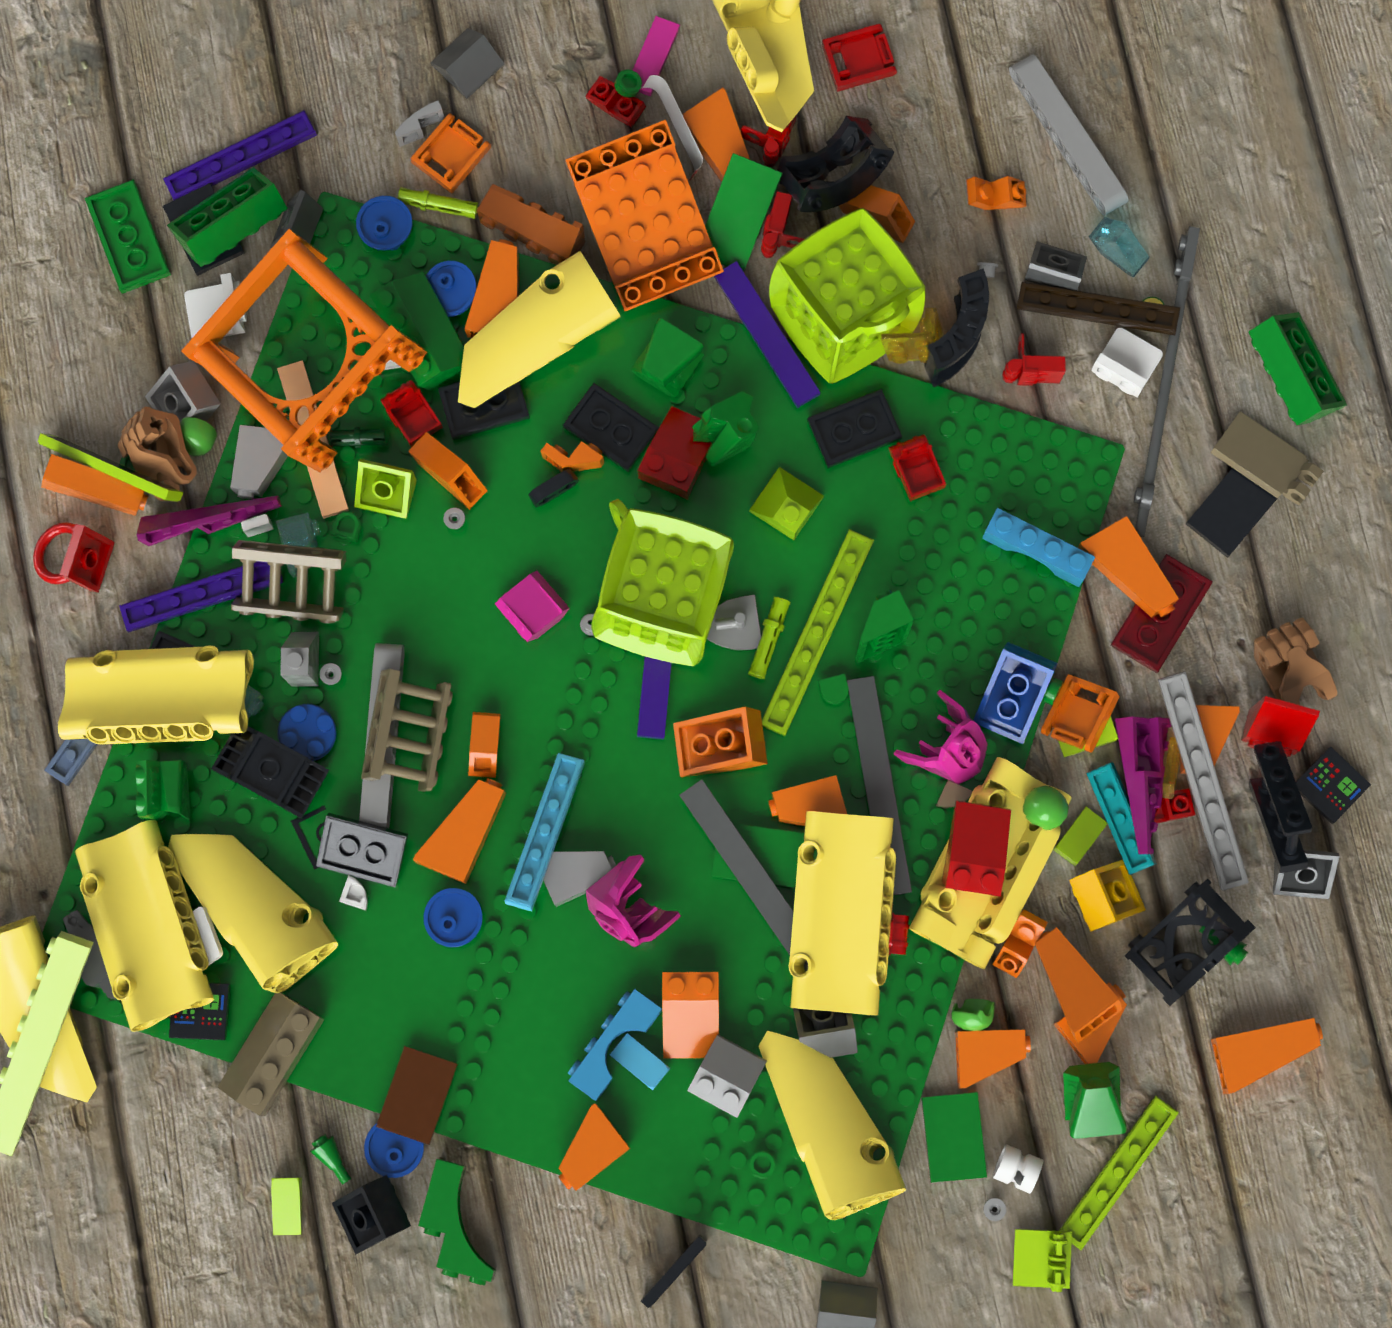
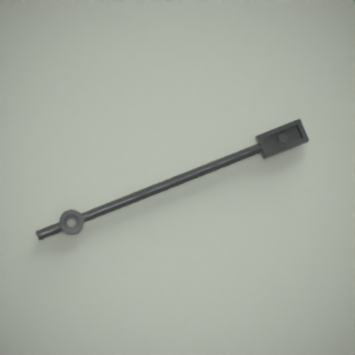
(1183, 270)

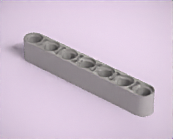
(1068, 134)
(377, 794)

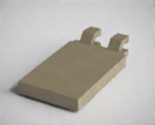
(1266, 459)

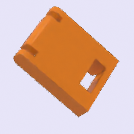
(453, 150)
(1076, 718)

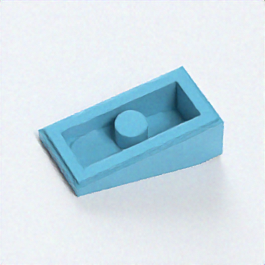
(640, 1061)

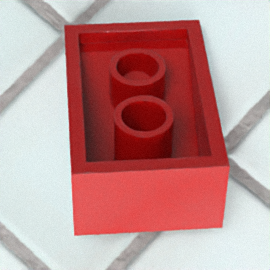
(673, 457)
(1279, 721)
(977, 848)

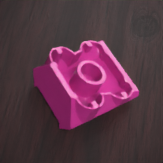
(532, 606)

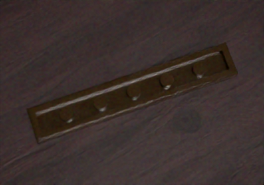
(1098, 308)

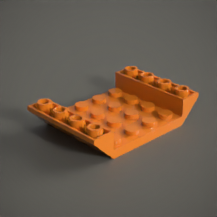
(644, 215)

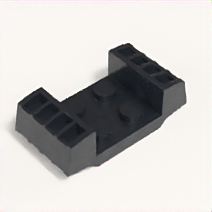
(270, 770)

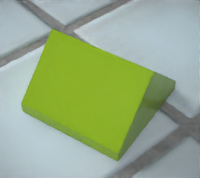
(384, 488)

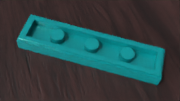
(1118, 815)

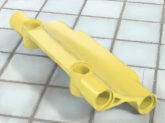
(155, 695)
(842, 913)
(975, 921)
(144, 925)

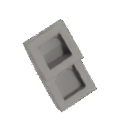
(411, 129)

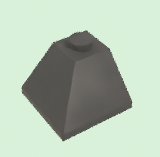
(826, 1031)

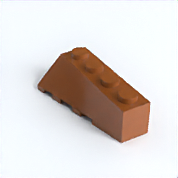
(531, 225)

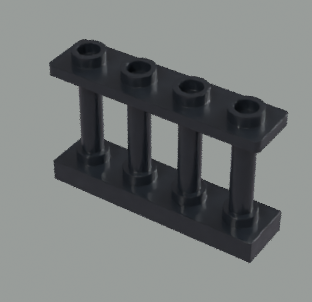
(1280, 807)

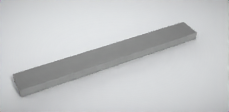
(1203, 780)

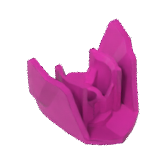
(962, 752)
(608, 901)

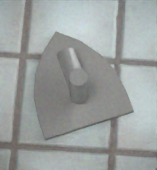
(736, 624)

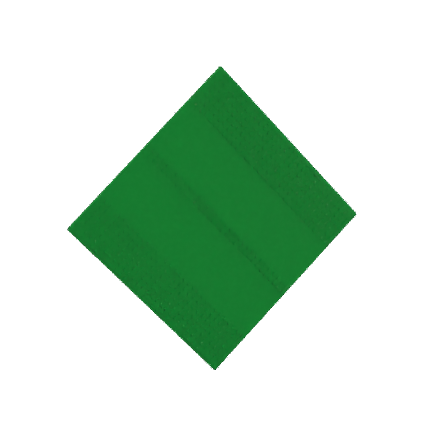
(543, 981)

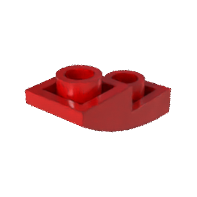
(610, 101)
(1176, 808)

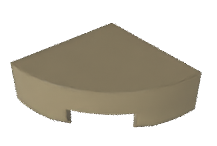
(952, 793)

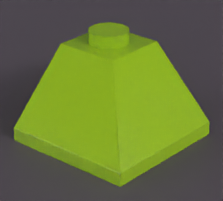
(786, 503)

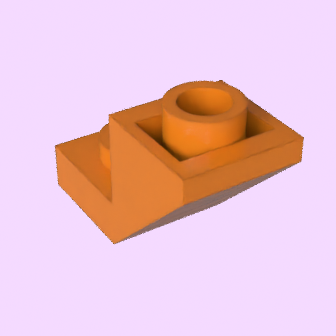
(999, 194)
(582, 458)
(484, 744)
(1020, 943)

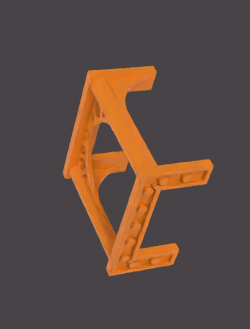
(386, 342)

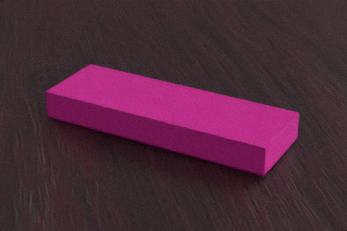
(655, 50)

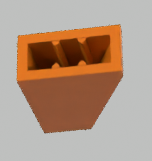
(886, 208)
(448, 470)
(1216, 724)
(817, 796)
(1092, 1046)
(987, 1052)
(591, 1150)

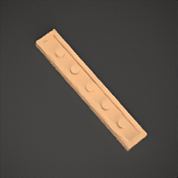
(327, 482)

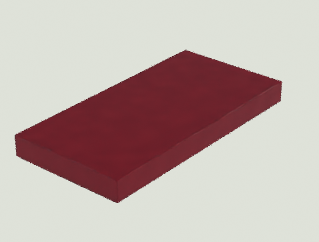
(1153, 638)

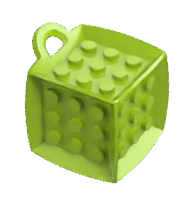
(844, 292)
(661, 585)

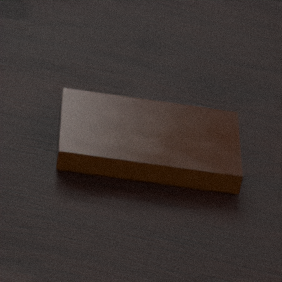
(417, 1095)

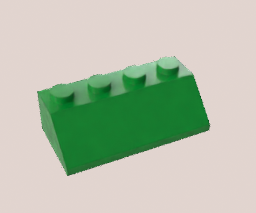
(228, 216)
(418, 313)
(1296, 368)
(886, 625)

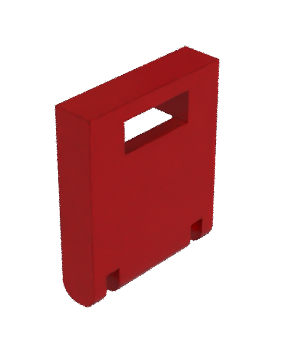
(863, 56)

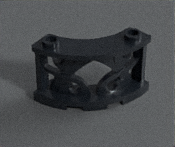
(845, 147)
(958, 345)
(1180, 978)

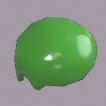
(197, 436)
(1045, 807)
(974, 1014)

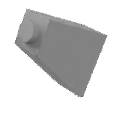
(256, 461)
(301, 659)
(574, 872)

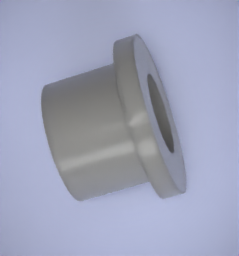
(989, 268)
(450, 515)
(585, 627)
(328, 669)
(1000, 1209)

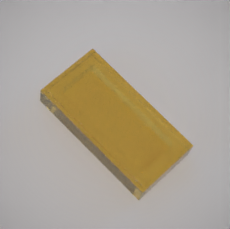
(1171, 769)

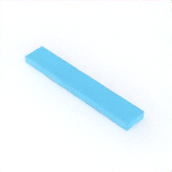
(544, 832)

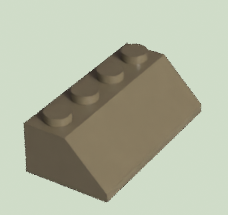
(270, 1054)

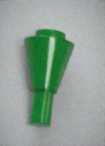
(1236, 955)
(327, 1152)

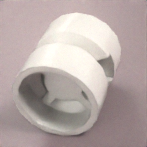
(1018, 1168)

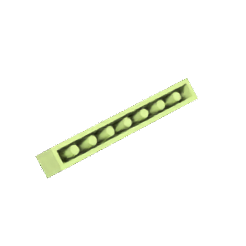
(39, 1034)

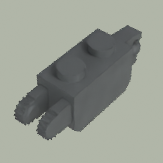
(94, 970)

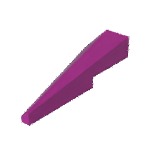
(209, 519)
(1142, 754)

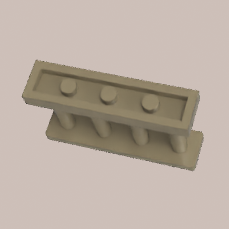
(302, 559)
(381, 738)

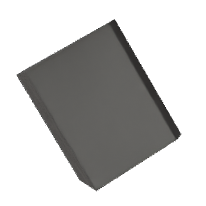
(468, 62)
(300, 217)
(1055, 267)
(1310, 882)
(846, 1306)

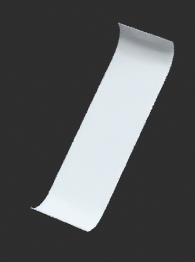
(661, 87)

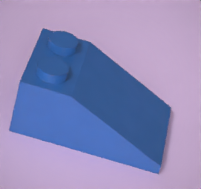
(1015, 692)

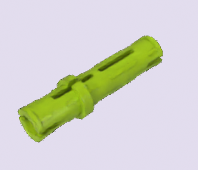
(427, 200)
(772, 627)

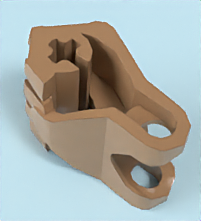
(164, 437)
(1291, 664)

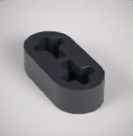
(553, 487)

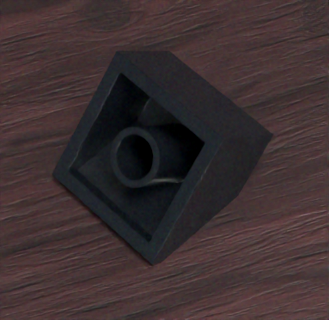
(371, 1214)

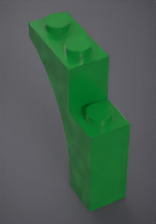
(443, 1214)

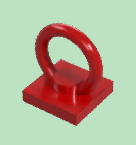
(84, 559)

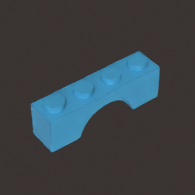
(1019, 536)
(635, 1014)

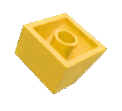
(1107, 895)

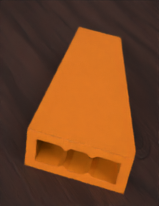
(716, 131)
(496, 286)
(92, 486)
(1131, 567)
(461, 836)
(1079, 989)
(1256, 1053)

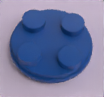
(384, 223)
(453, 285)
(308, 731)
(453, 917)
(392, 1153)

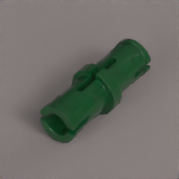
(357, 437)

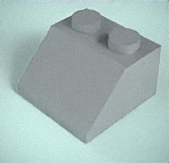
(183, 393)
(727, 1075)

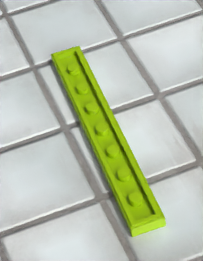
(817, 632)

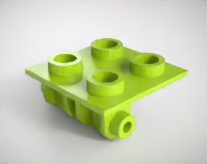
(1042, 1259)

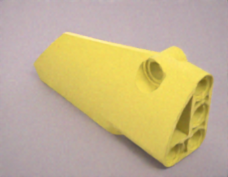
(770, 54)
(534, 330)
(253, 909)
(20, 961)
(830, 1128)

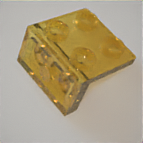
(913, 346)

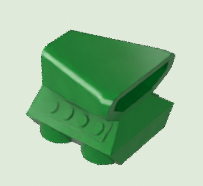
(668, 358)
(727, 427)
(162, 790)
(1093, 1100)

